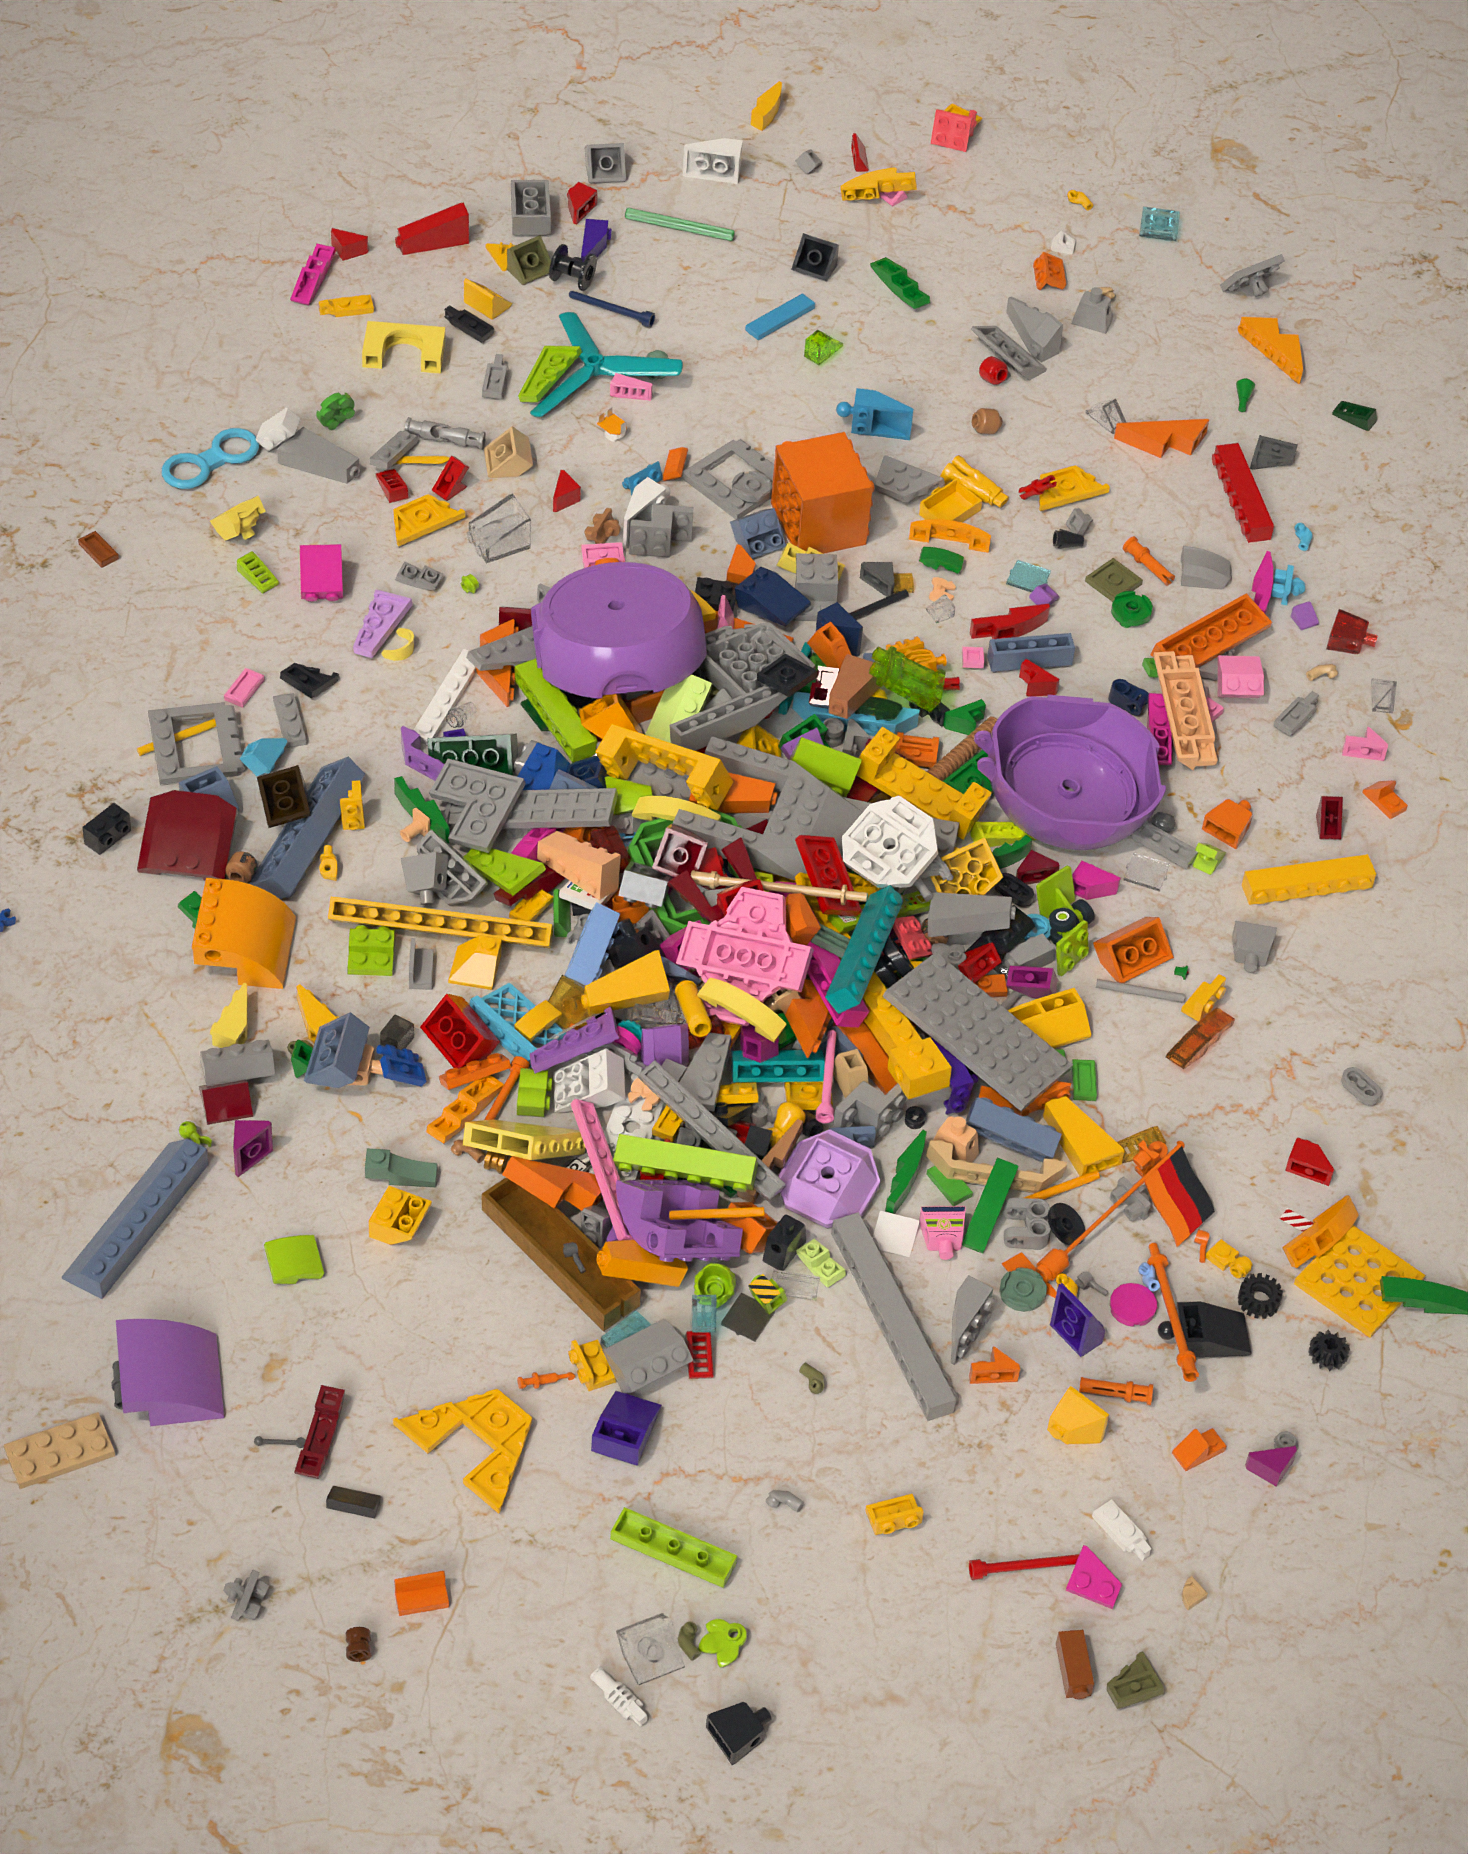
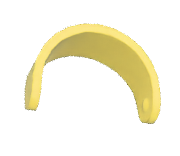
(405, 651)

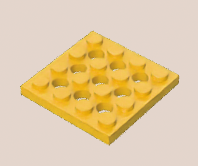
(1343, 1280)

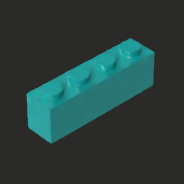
(785, 1067)

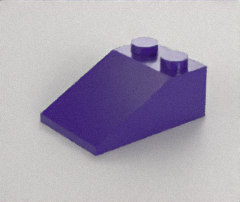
(1075, 1322)

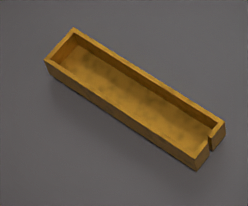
(541, 1235)

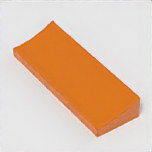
(1217, 631)

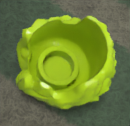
(715, 1280)

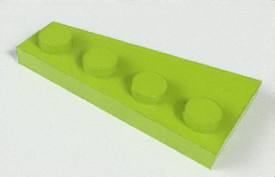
(547, 370)
(505, 869)

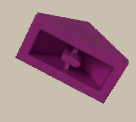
(1271, 1463)

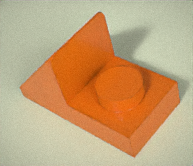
(1385, 799)
(999, 1370)
(1198, 1448)

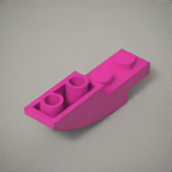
(1159, 727)
(529, 844)

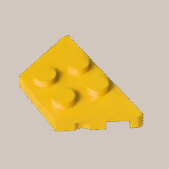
(1071, 486)
(422, 518)

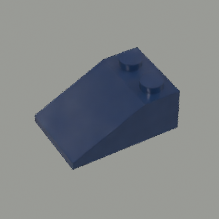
(770, 597)

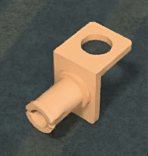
(420, 825)

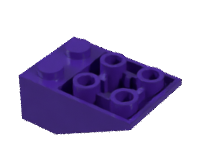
(624, 1427)

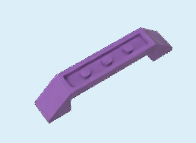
(417, 758)

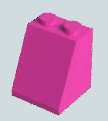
(321, 572)

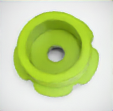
(469, 583)

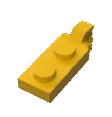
(347, 306)

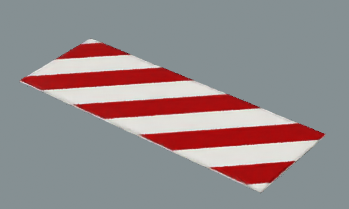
(1296, 1220)

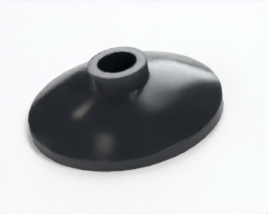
(1065, 1223)

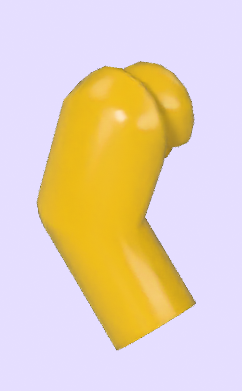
(1080, 198)
(1068, 1282)

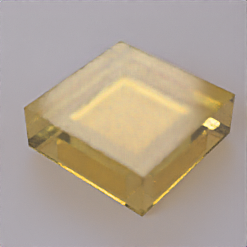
(903, 581)

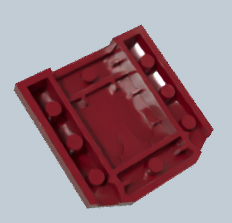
(187, 835)

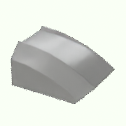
(1204, 569)

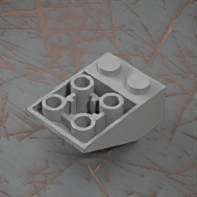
(969, 1313)

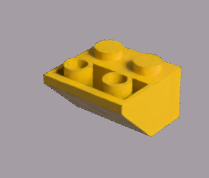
(397, 1216)

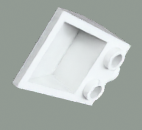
(641, 504)

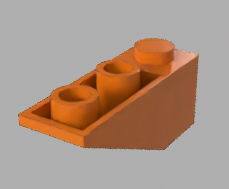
(829, 645)

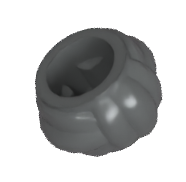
(1163, 821)

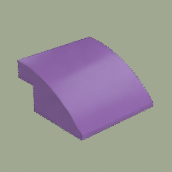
(169, 1371)

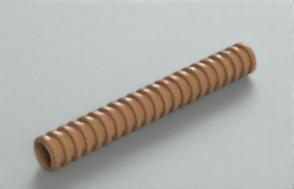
(961, 752)

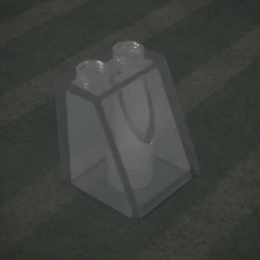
(501, 530)

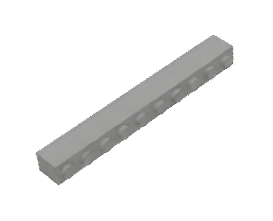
(894, 1317)

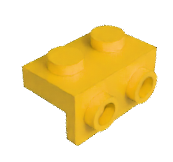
(1204, 998)
(894, 1514)

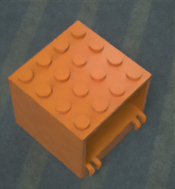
(822, 493)

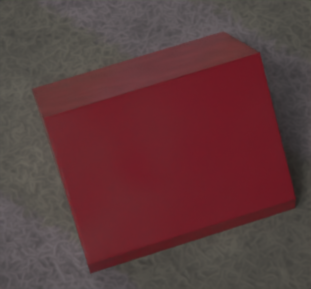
(521, 616)
(226, 1102)

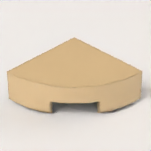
(1192, 1593)

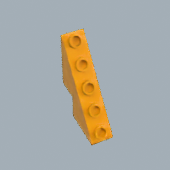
(1279, 348)

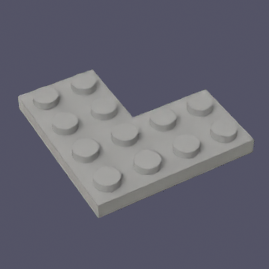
(486, 799)

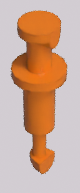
(537, 1380)

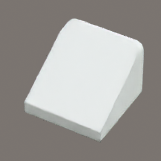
(1063, 243)

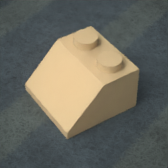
(508, 455)

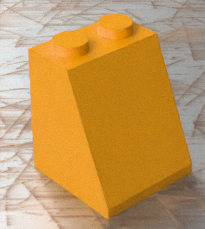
(606, 711)

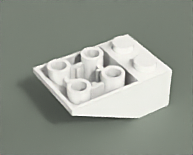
(591, 1079)

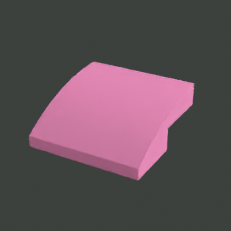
(594, 552)

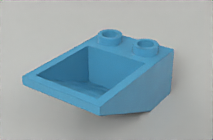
(878, 415)

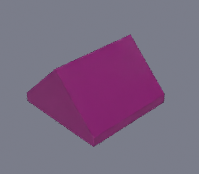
(251, 1143)

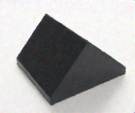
(816, 257)

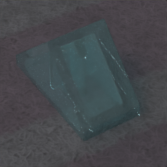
(703, 1313)

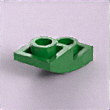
(934, 557)
(1009, 855)

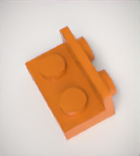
(1049, 270)

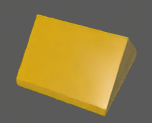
(484, 299)

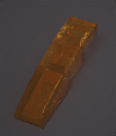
(1199, 1038)

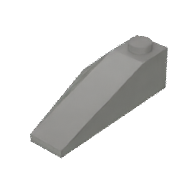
(1037, 330)

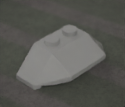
(462, 879)

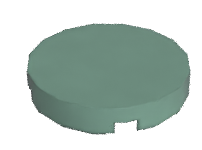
(1023, 1289)

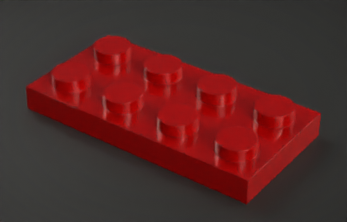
(828, 871)

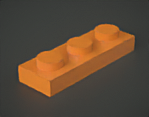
(474, 1070)

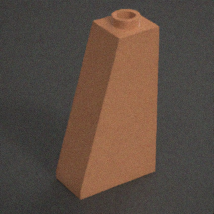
(851, 686)

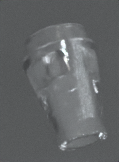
(459, 715)

